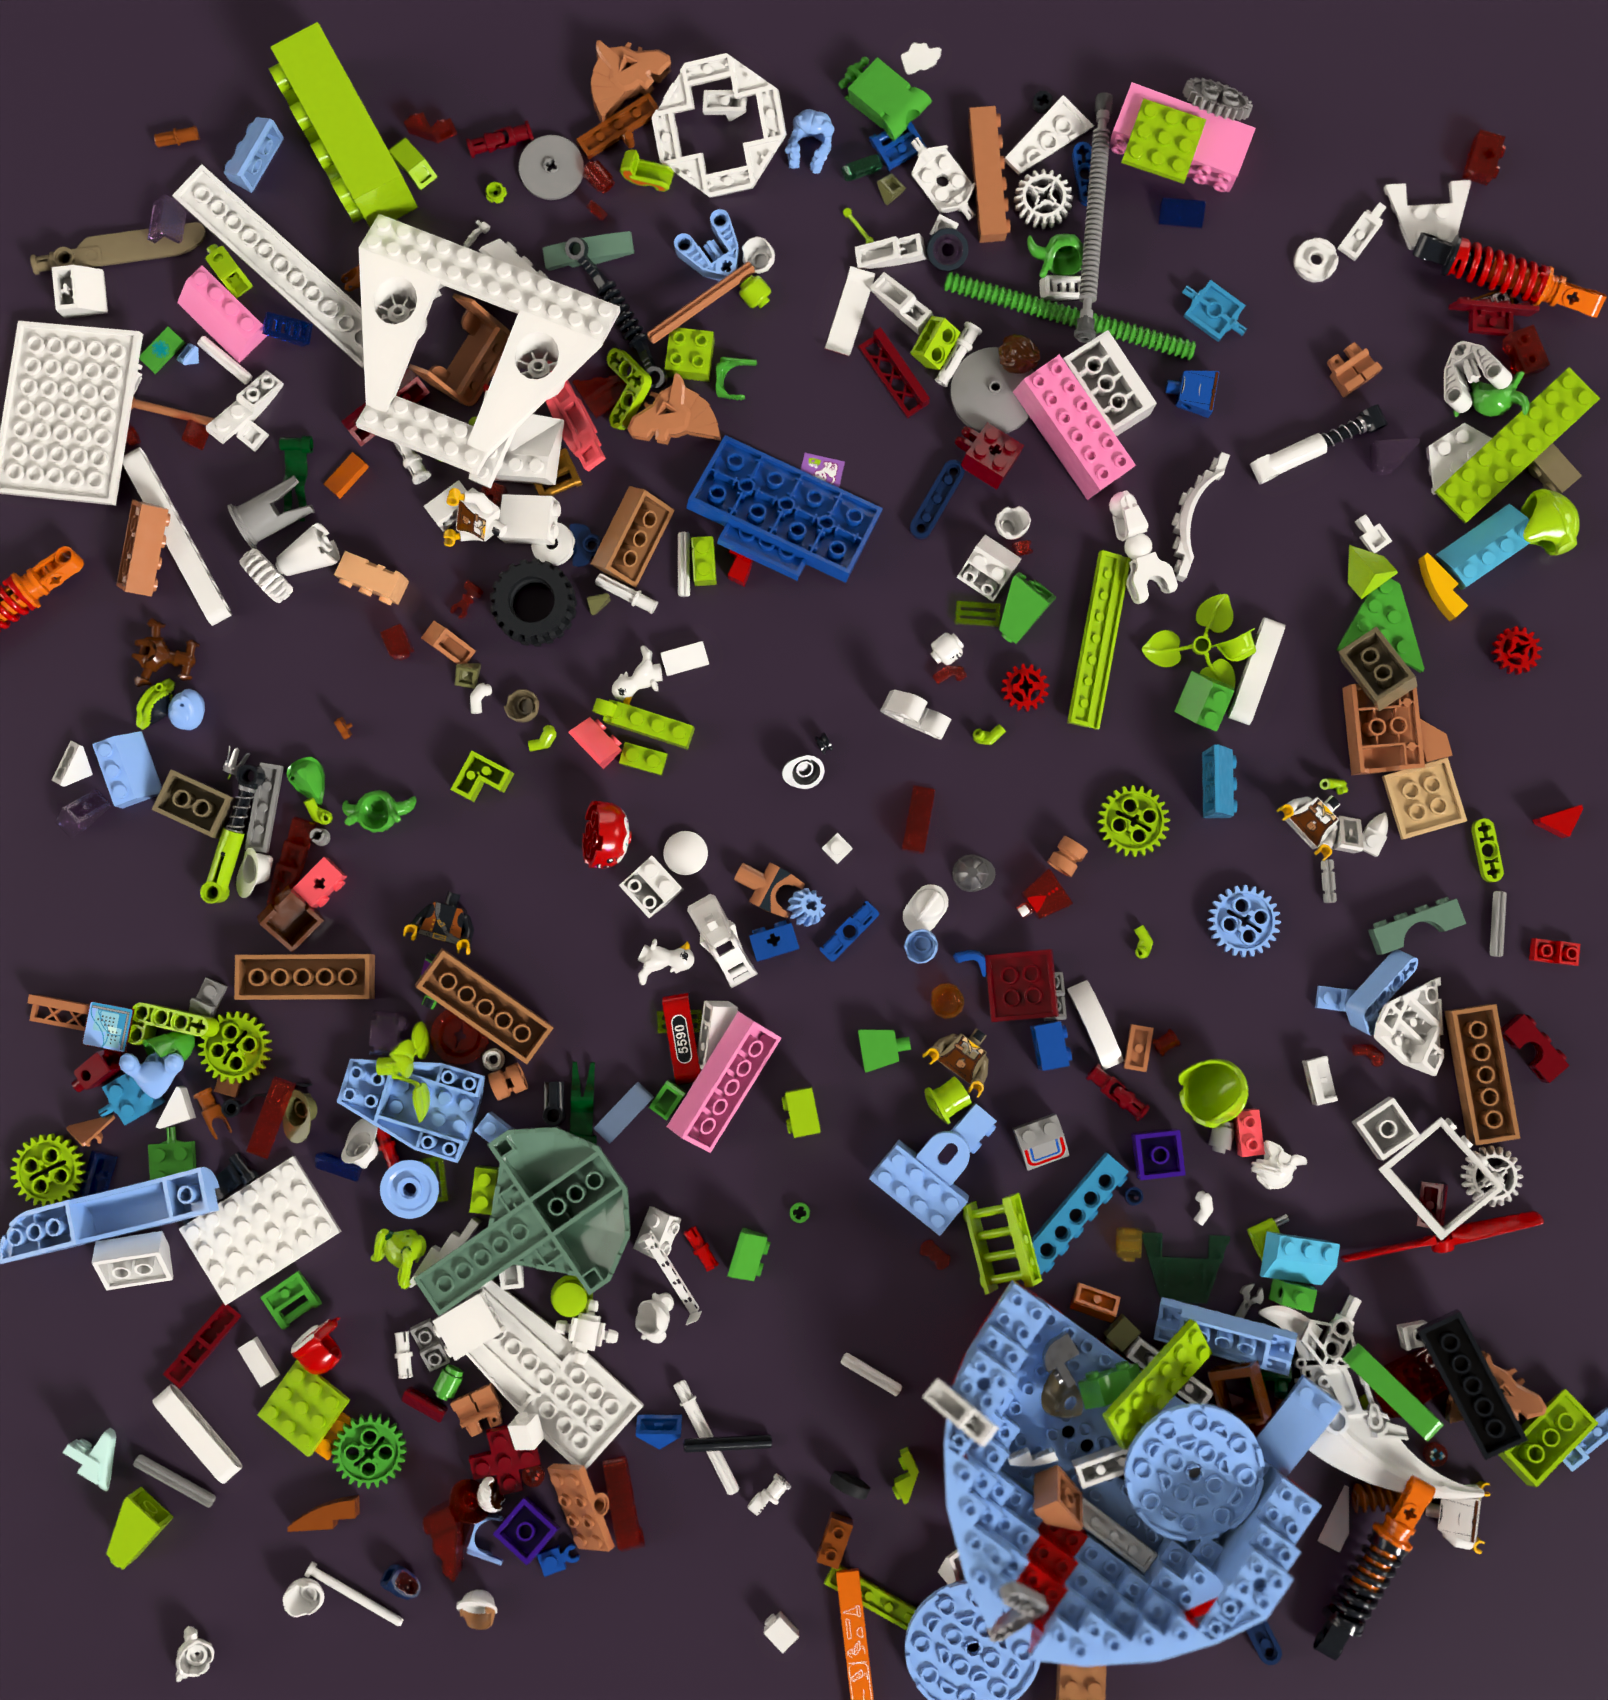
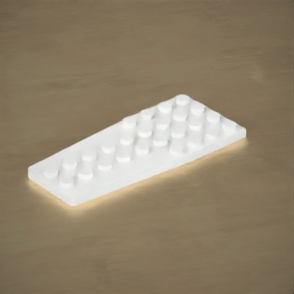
(538, 1373)

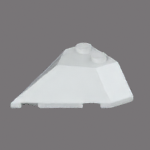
(1412, 1028)

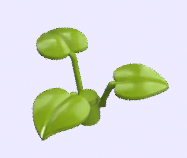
(1213, 614)
(402, 1062)

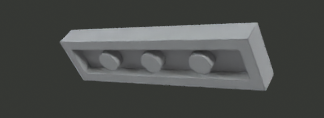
(264, 809)

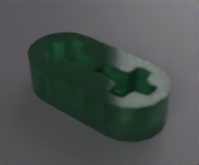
(862, 167)

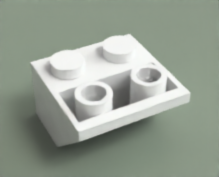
(79, 291)
(989, 567)
(651, 887)

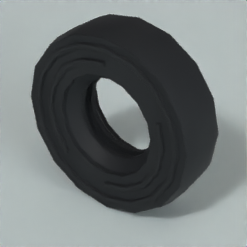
(850, 1485)

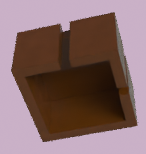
(290, 919)

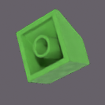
(1204, 700)
(748, 1254)

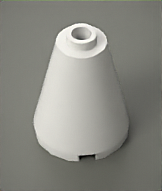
(308, 552)

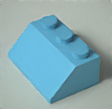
(1298, 1258)

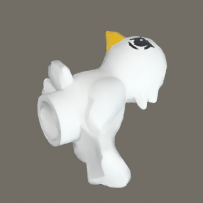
(644, 676)
(657, 958)

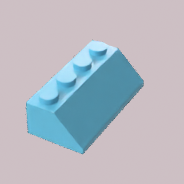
(1485, 546)

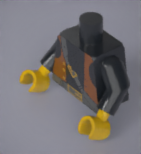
(444, 923)

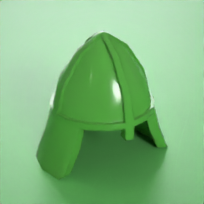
(170, 1043)

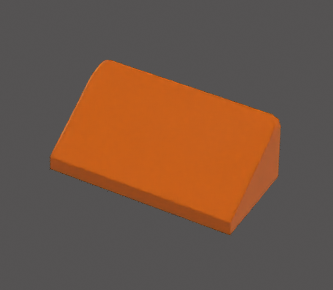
(346, 475)
(1095, 1302)

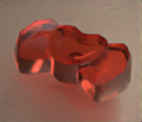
(941, 1259)

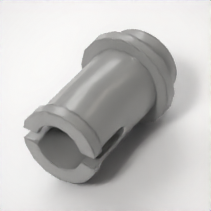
(325, 836)

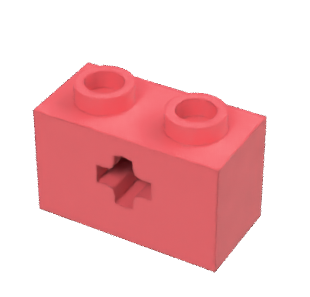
(309, 884)
(1249, 1133)

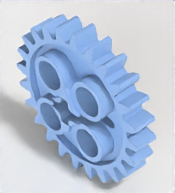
(1234, 938)

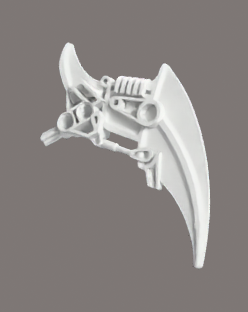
(1357, 1439)

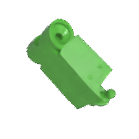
(884, 96)

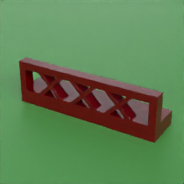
(901, 368)

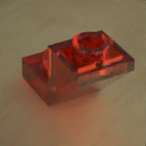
(419, 126)

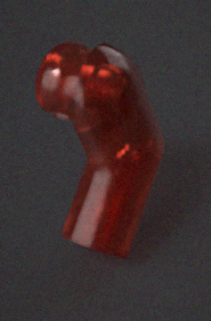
(949, 671)

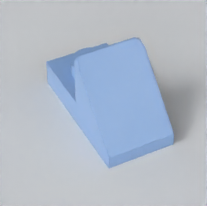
(1332, 998)

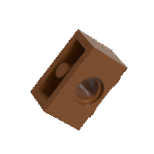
(834, 1540)

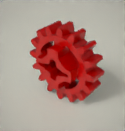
(1521, 659)
(1015, 688)

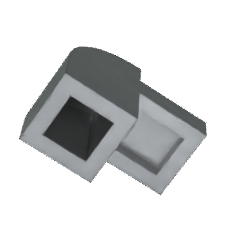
(1056, 1353)

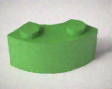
(1106, 1386)

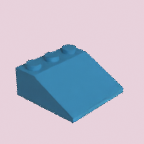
(1219, 782)

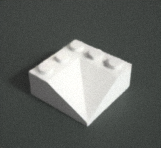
(533, 452)

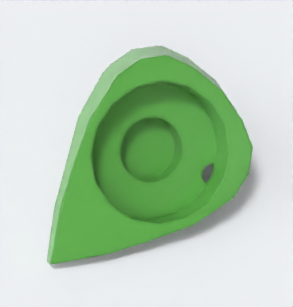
(308, 778)

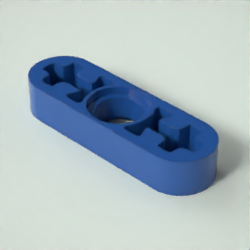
(1077, 159)

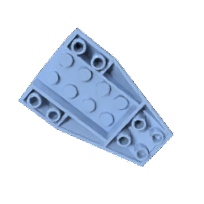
(390, 1106)

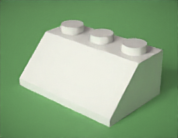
(507, 253)
(133, 1260)

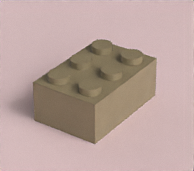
(1378, 668)
(194, 804)

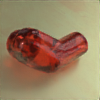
(1376, 1056)

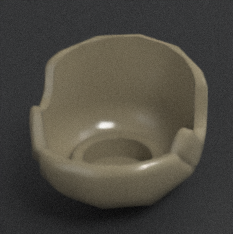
(522, 706)

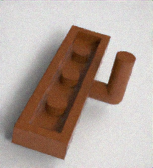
(618, 127)

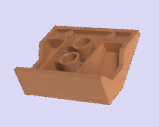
(1384, 738)

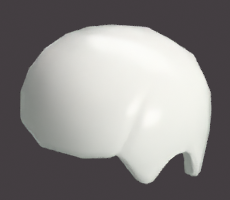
(759, 254)
(1012, 522)

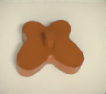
(343, 727)

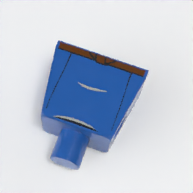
(1195, 391)

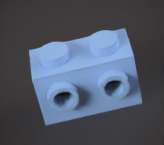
(974, 1126)

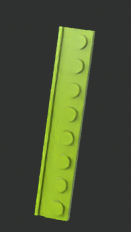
(1099, 640)

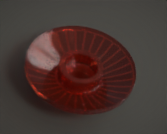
(463, 1492)

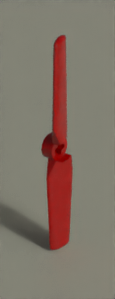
(1462, 1234)

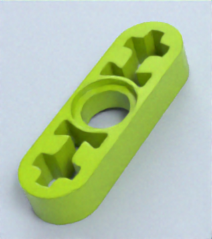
(1493, 843)

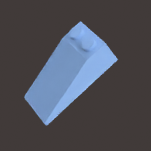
(1296, 1424)

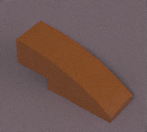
(327, 1514)

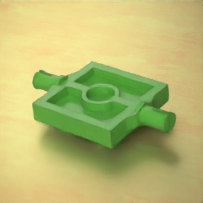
(171, 1156)

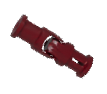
(496, 140)
(1124, 1098)

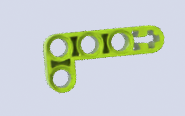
(175, 1019)

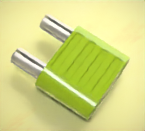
(1258, 1232)

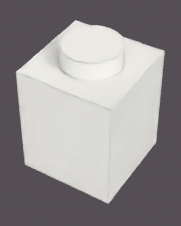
(526, 1431)
(780, 1631)

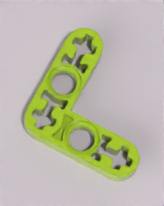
(637, 389)

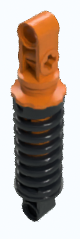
(1372, 1575)

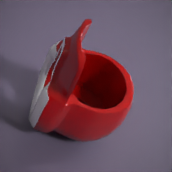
(317, 1349)

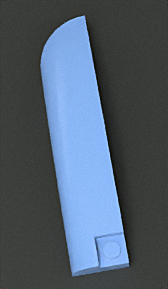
(110, 1214)

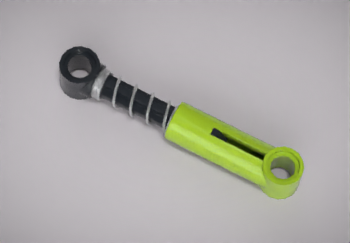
(231, 837)

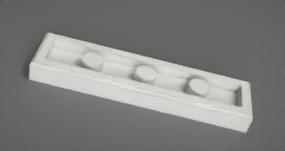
(1117, 1537)

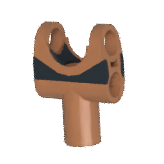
(767, 885)

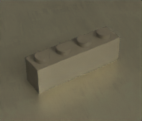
(1553, 469)

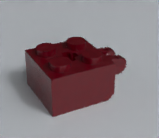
(990, 454)

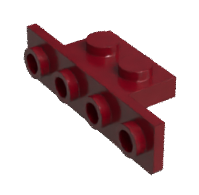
(1492, 317)

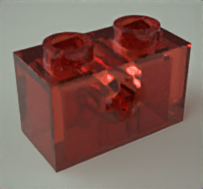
(1487, 146)

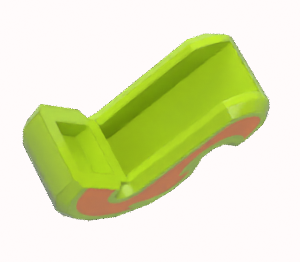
(645, 172)

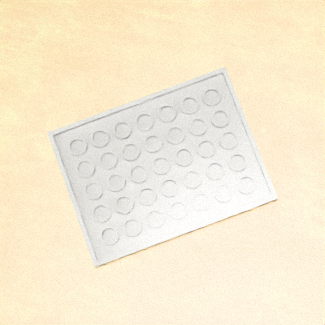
(67, 411)

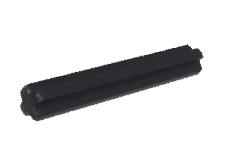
(727, 1443)

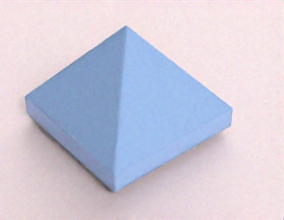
(189, 355)

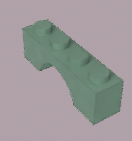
(1391, 935)

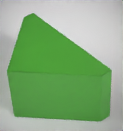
(667, 1099)

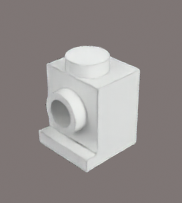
(1407, 1334)

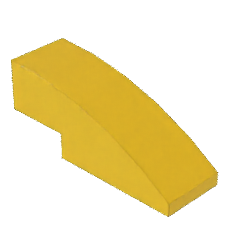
(1440, 587)

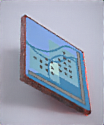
(108, 1026)

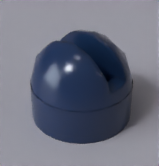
(1133, 1191)

